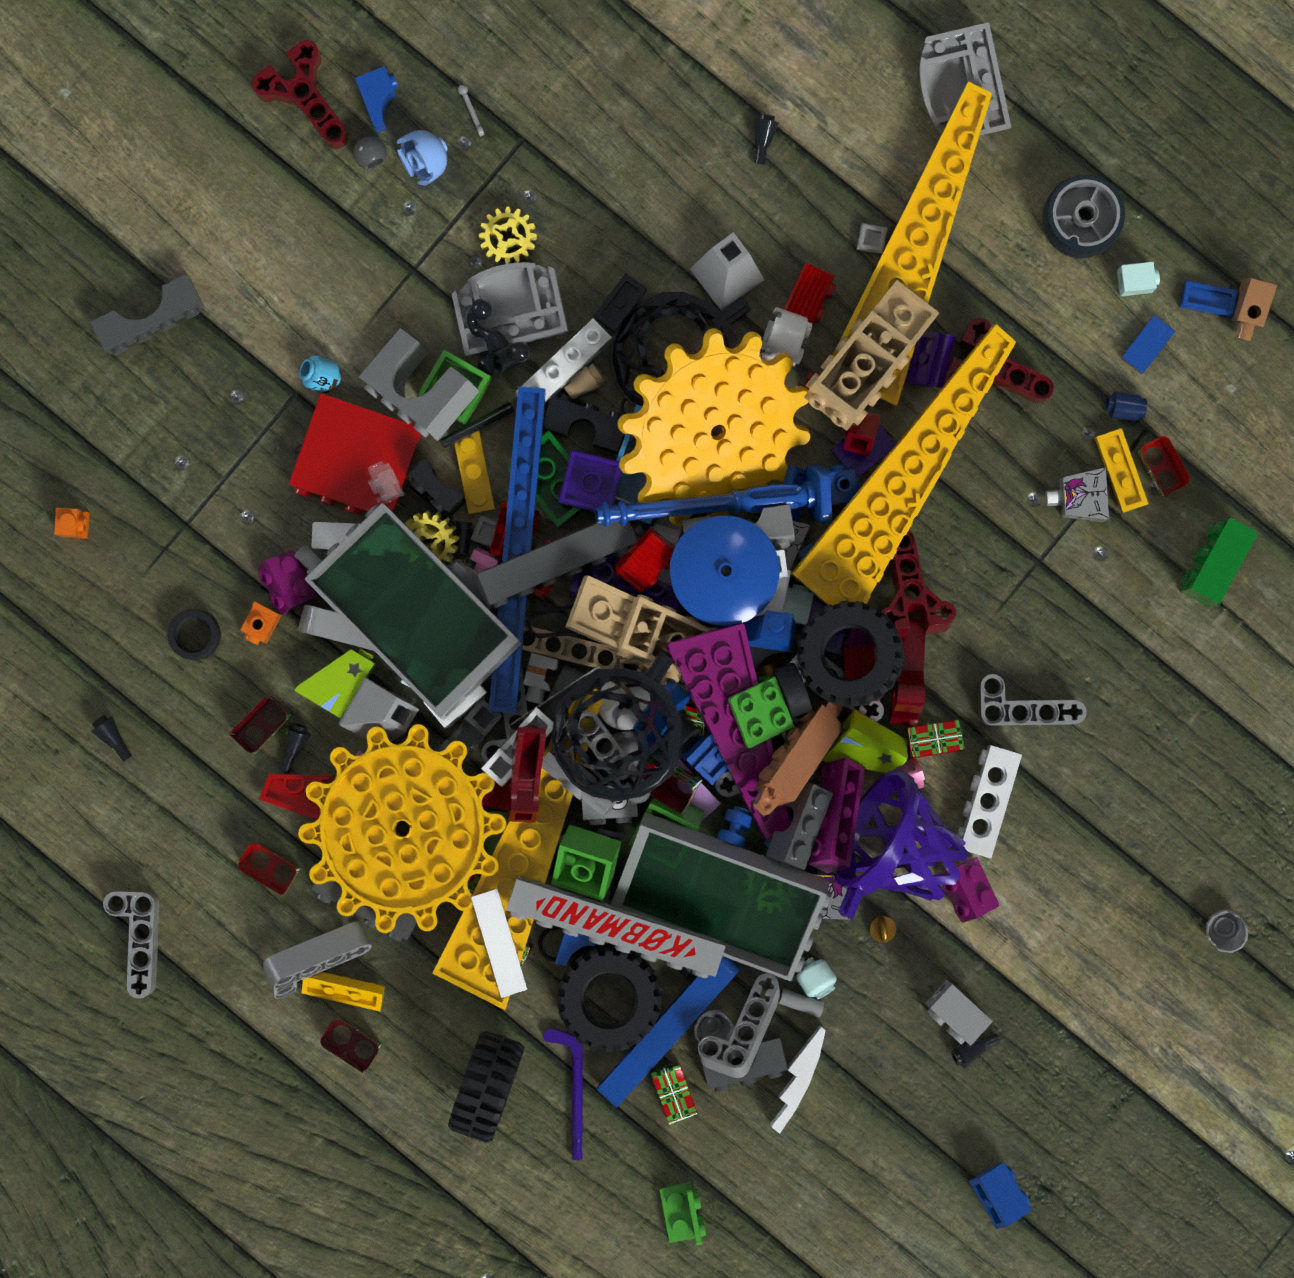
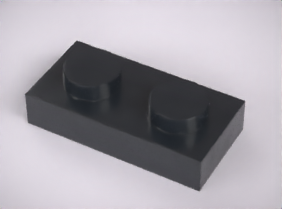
(620, 302)

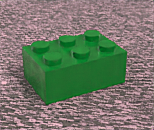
(550, 481)
(1218, 561)

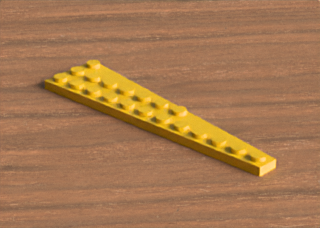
(925, 225)
(871, 526)
(523, 851)

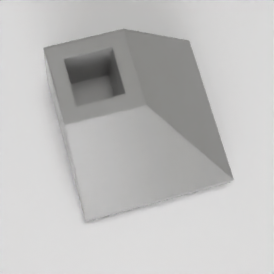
(727, 272)
(378, 707)

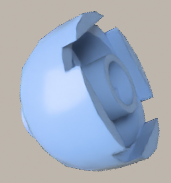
(423, 155)

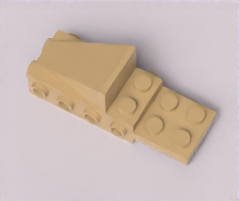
(870, 357)
(629, 624)

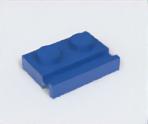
(706, 759)

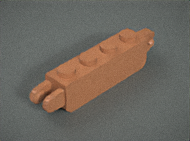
(797, 757)

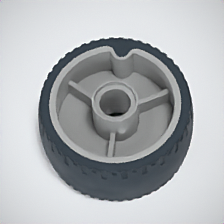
(1071, 233)

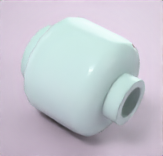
(816, 978)

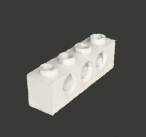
(570, 360)
(1008, 765)

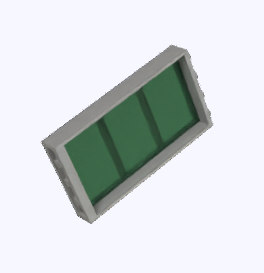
(412, 610)
(725, 893)

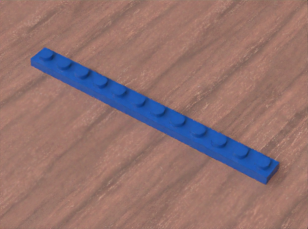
(519, 535)

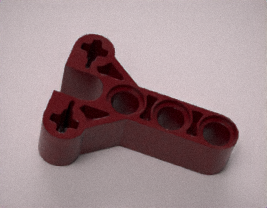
(286, 91)
(1002, 379)
(925, 604)
(909, 688)

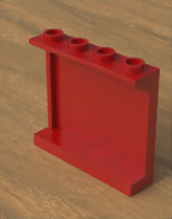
(341, 448)

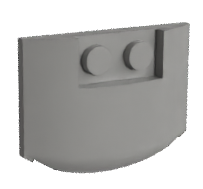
(949, 64)
(522, 301)

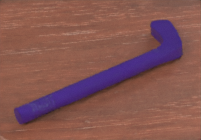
(561, 1037)

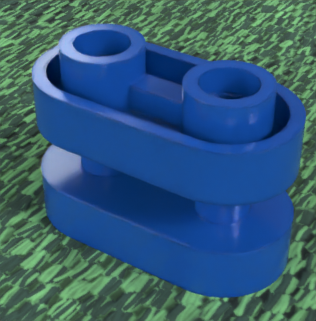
(738, 822)

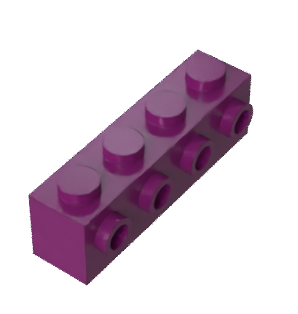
(837, 833)

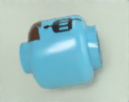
(320, 374)

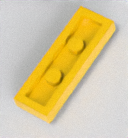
(1121, 470)
(474, 474)
(344, 990)

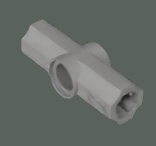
(551, 766)

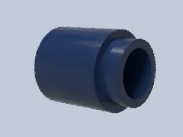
(1126, 406)

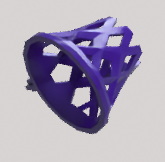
(878, 870)

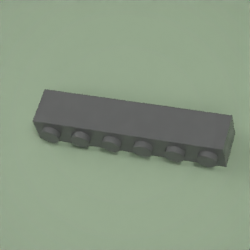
(551, 560)

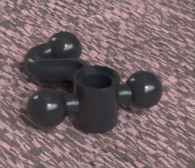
(501, 354)

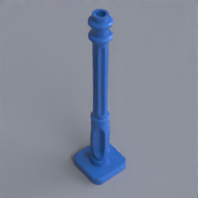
(813, 494)

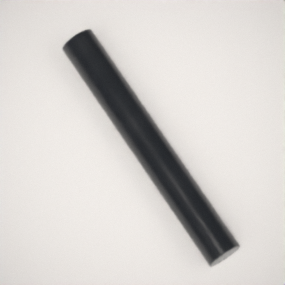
(476, 425)

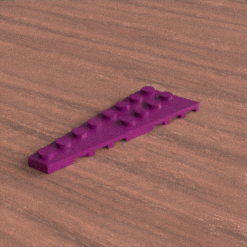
(714, 669)

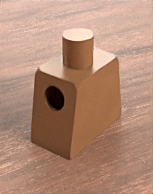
(1259, 297)

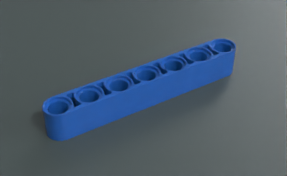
(665, 1033)

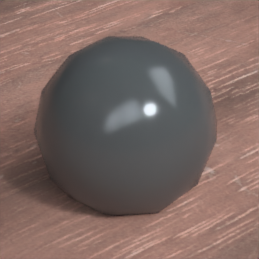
(369, 152)

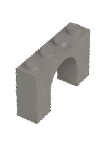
(430, 412)

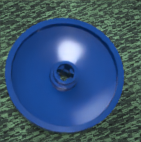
(698, 575)

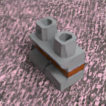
(537, 676)

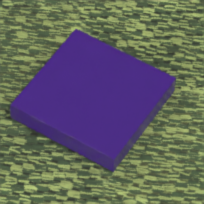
(590, 481)

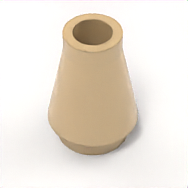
(585, 381)

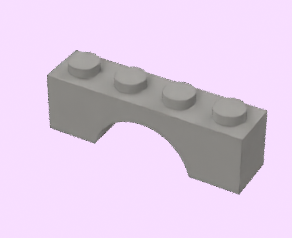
(774, 522)

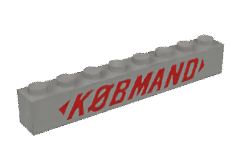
(615, 926)

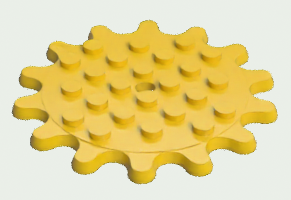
(706, 391)
(361, 837)

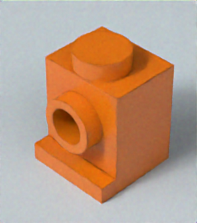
(71, 523)
(269, 619)

